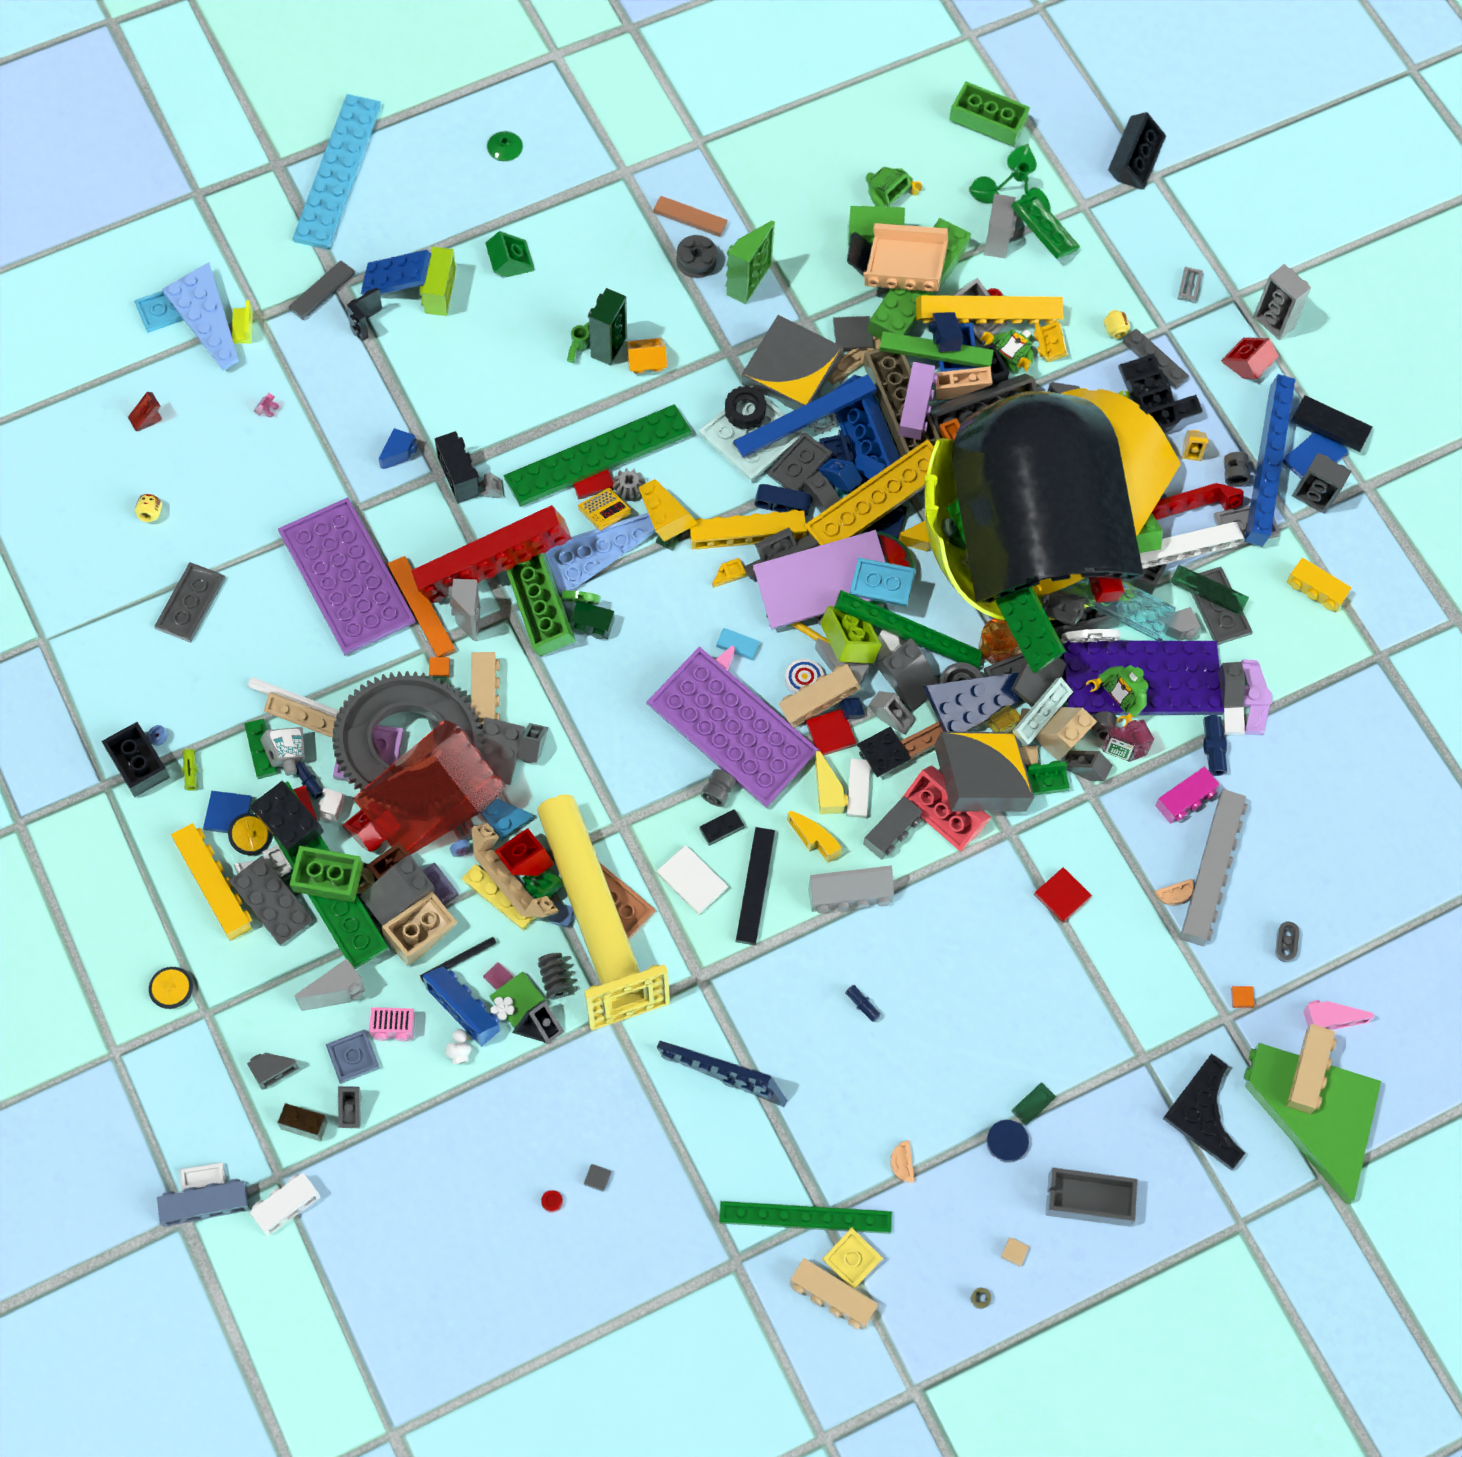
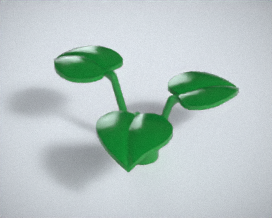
(1023, 163)

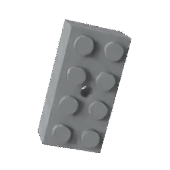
(1282, 301)

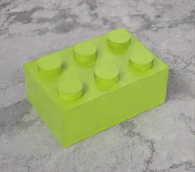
(438, 281)
(850, 637)

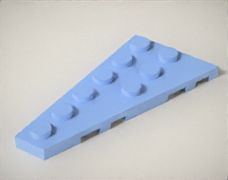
(200, 307)
(594, 550)

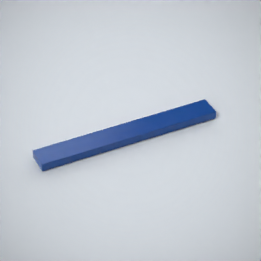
(805, 416)

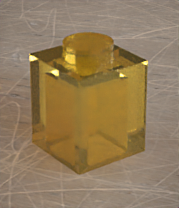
(1004, 720)

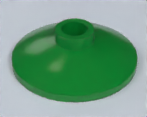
(504, 146)

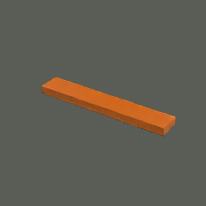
(421, 608)

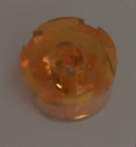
(997, 641)

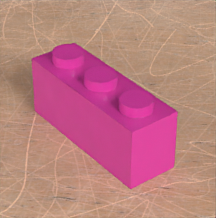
(1187, 795)

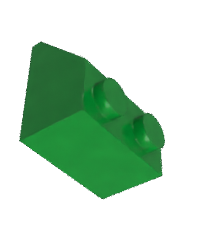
(509, 255)

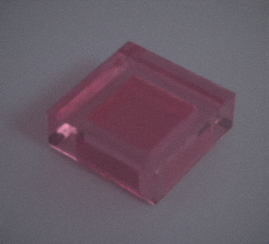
(497, 976)

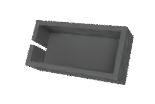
(1091, 1197)

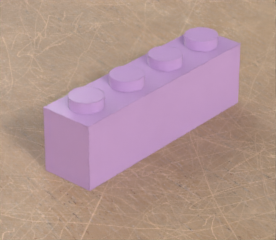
(916, 401)

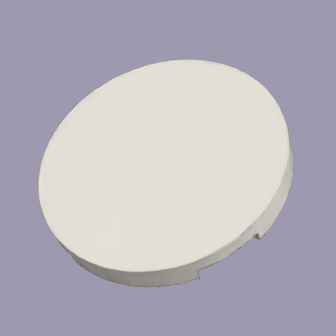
(1091, 635)

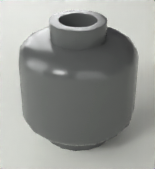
(1105, 722)

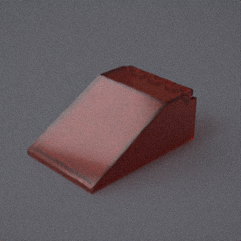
(430, 789)

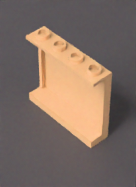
(907, 257)

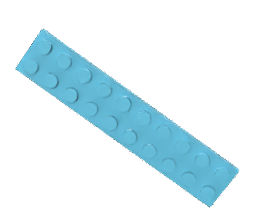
(337, 172)

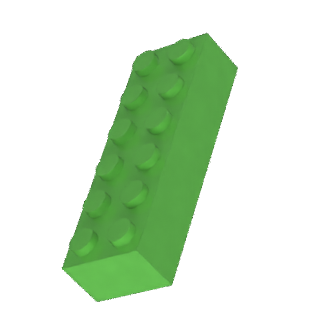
(540, 605)

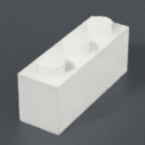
(284, 1203)

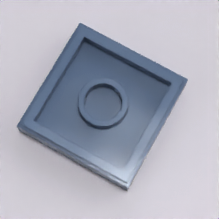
(352, 1056)

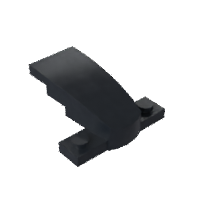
(1153, 395)

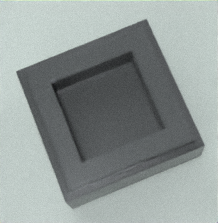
(597, 1177)

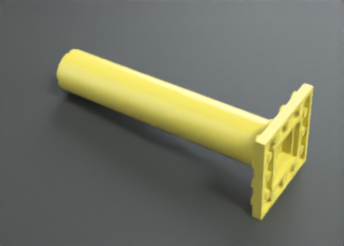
(623, 987)

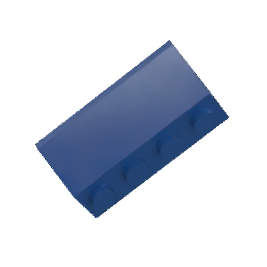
(461, 1005)

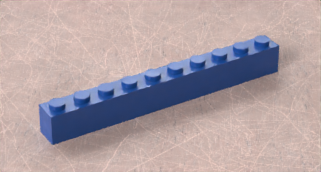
(1270, 460)

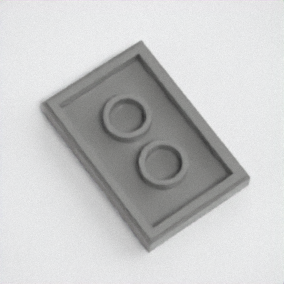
(1240, 516)

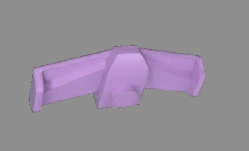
(1256, 697)

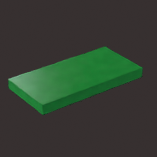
(1045, 226)

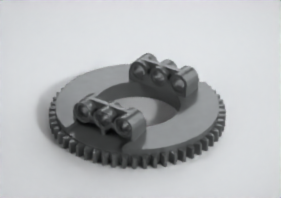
(369, 706)

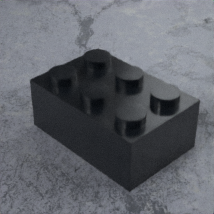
(457, 466)
(135, 759)
(286, 818)

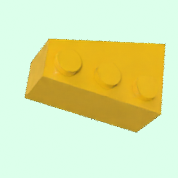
(665, 511)

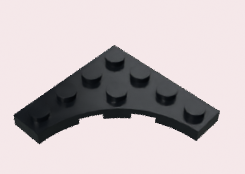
(1198, 1114)

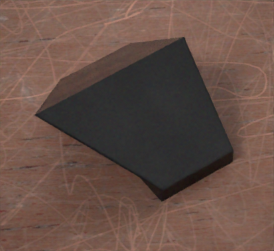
(539, 1024)

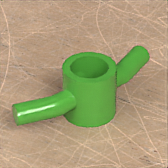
(579, 341)

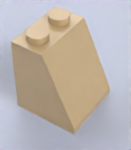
(1064, 730)

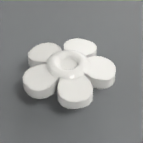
(503, 1007)

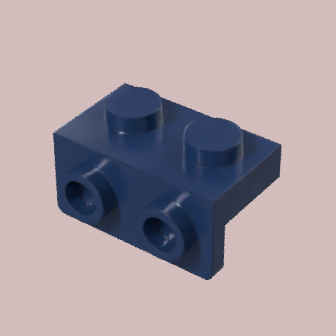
(838, 446)

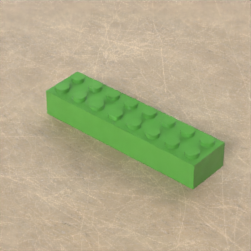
(898, 308)

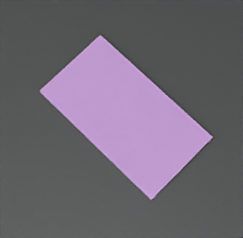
(810, 580)

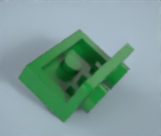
(1048, 777)

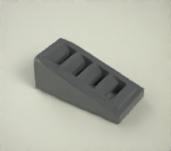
(1149, 585)

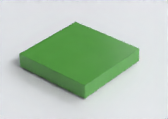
(523, 995)

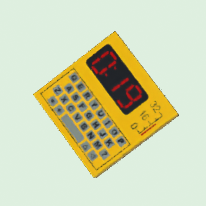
(604, 509)

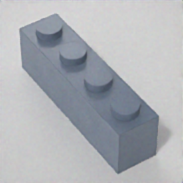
(203, 1203)

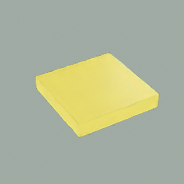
(852, 1258)

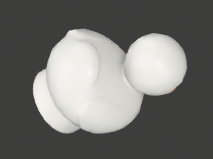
(458, 1052)

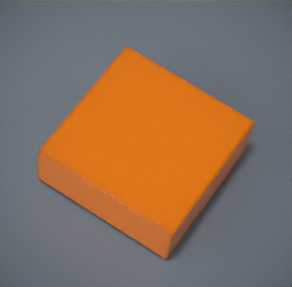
(439, 666)
(1242, 997)

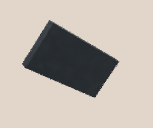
(1332, 423)

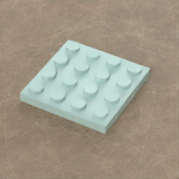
(721, 437)

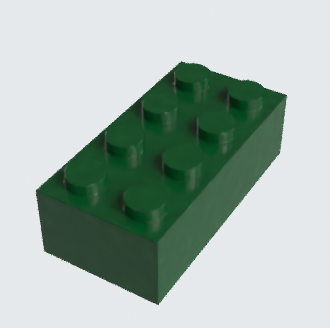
(607, 326)

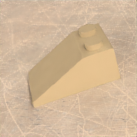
(418, 928)

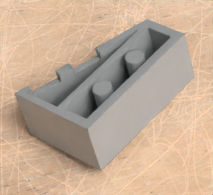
(1000, 226)

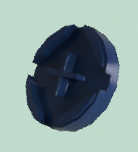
(1007, 1141)

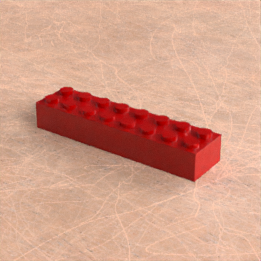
(493, 553)

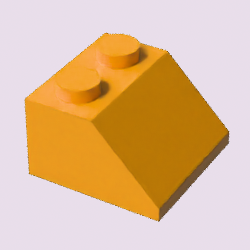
(646, 355)

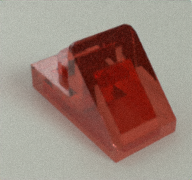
(145, 412)

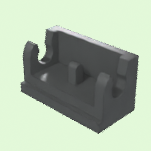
(1063, 606)

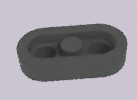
(1287, 943)

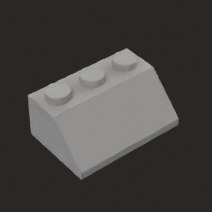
(466, 605)

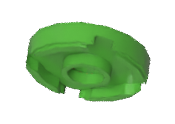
(585, 597)

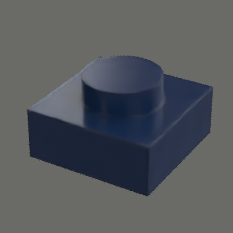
(852, 708)

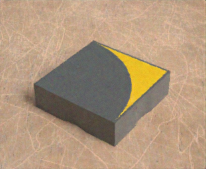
(792, 364)
(983, 771)

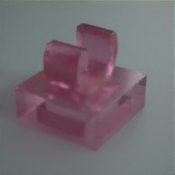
(264, 405)

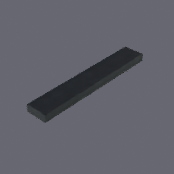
(755, 886)

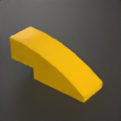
(814, 836)

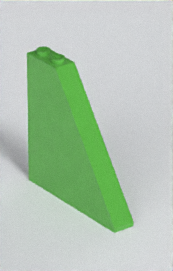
(1331, 1136)

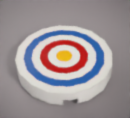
(802, 673)

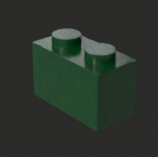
(592, 620)

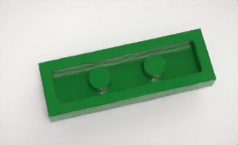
(262, 765)

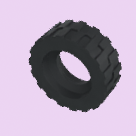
(752, 419)

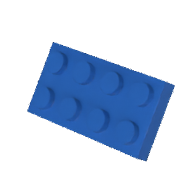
(397, 272)

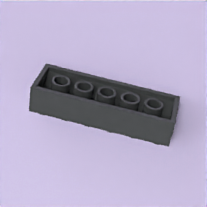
(972, 402)

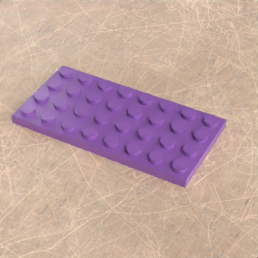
(346, 576)
(732, 727)

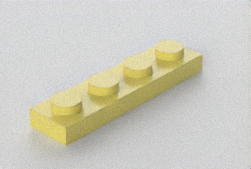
(484, 886)

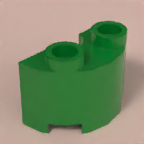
(543, 884)

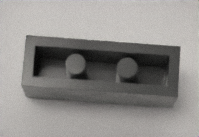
(893, 828)

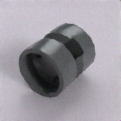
(1236, 469)
(718, 787)

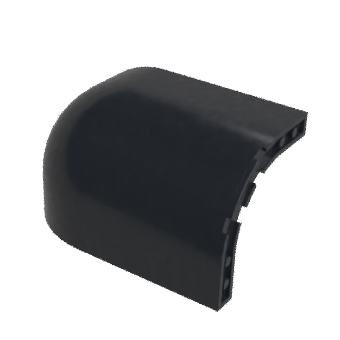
(1042, 494)

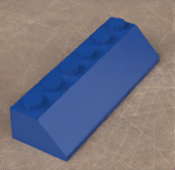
(867, 429)

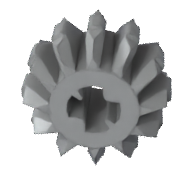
(627, 483)

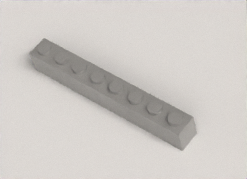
(1212, 868)

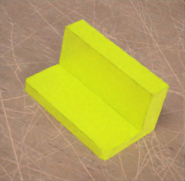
(242, 324)

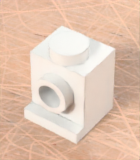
(331, 805)

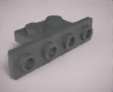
(779, 546)

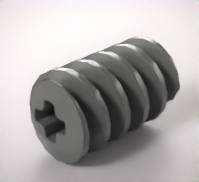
(552, 975)

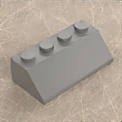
(851, 889)

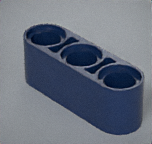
(781, 499)

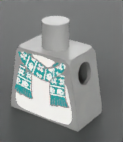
(284, 748)

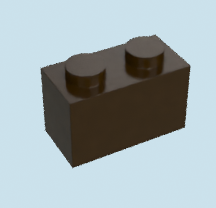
(302, 1122)

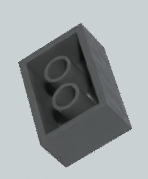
(1321, 483)

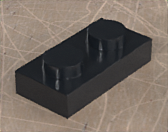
(721, 827)

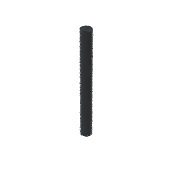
(464, 955)

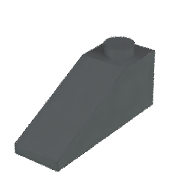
(821, 491)

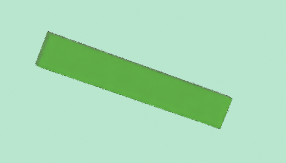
(926, 349)

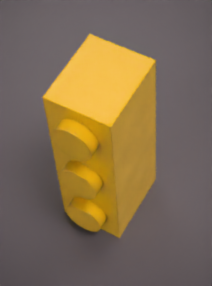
(1318, 585)

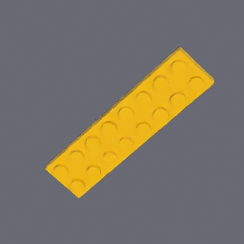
(873, 498)

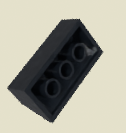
(1137, 151)

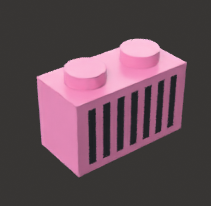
(392, 1023)

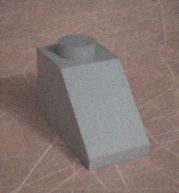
(1183, 625)
(891, 711)

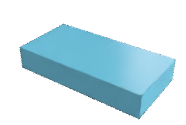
(743, 645)

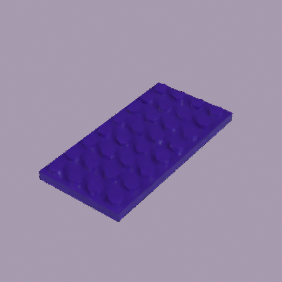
(1178, 673)

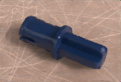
(309, 780)
(863, 1003)

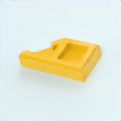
(729, 572)

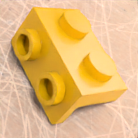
(1051, 341)

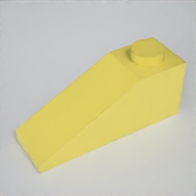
(829, 789)

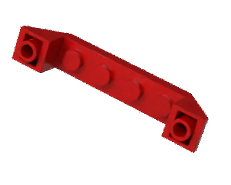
(1227, 496)

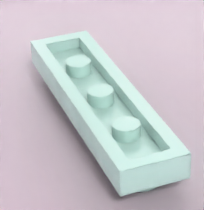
(1042, 711)

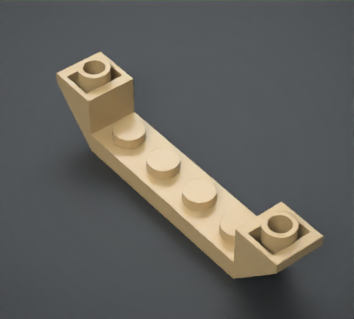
(483, 842)

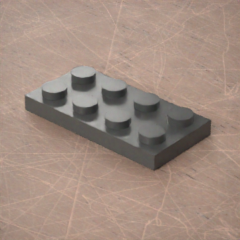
(270, 900)

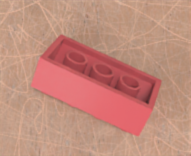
(930, 796)

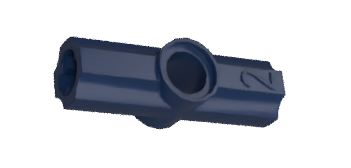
(1215, 745)

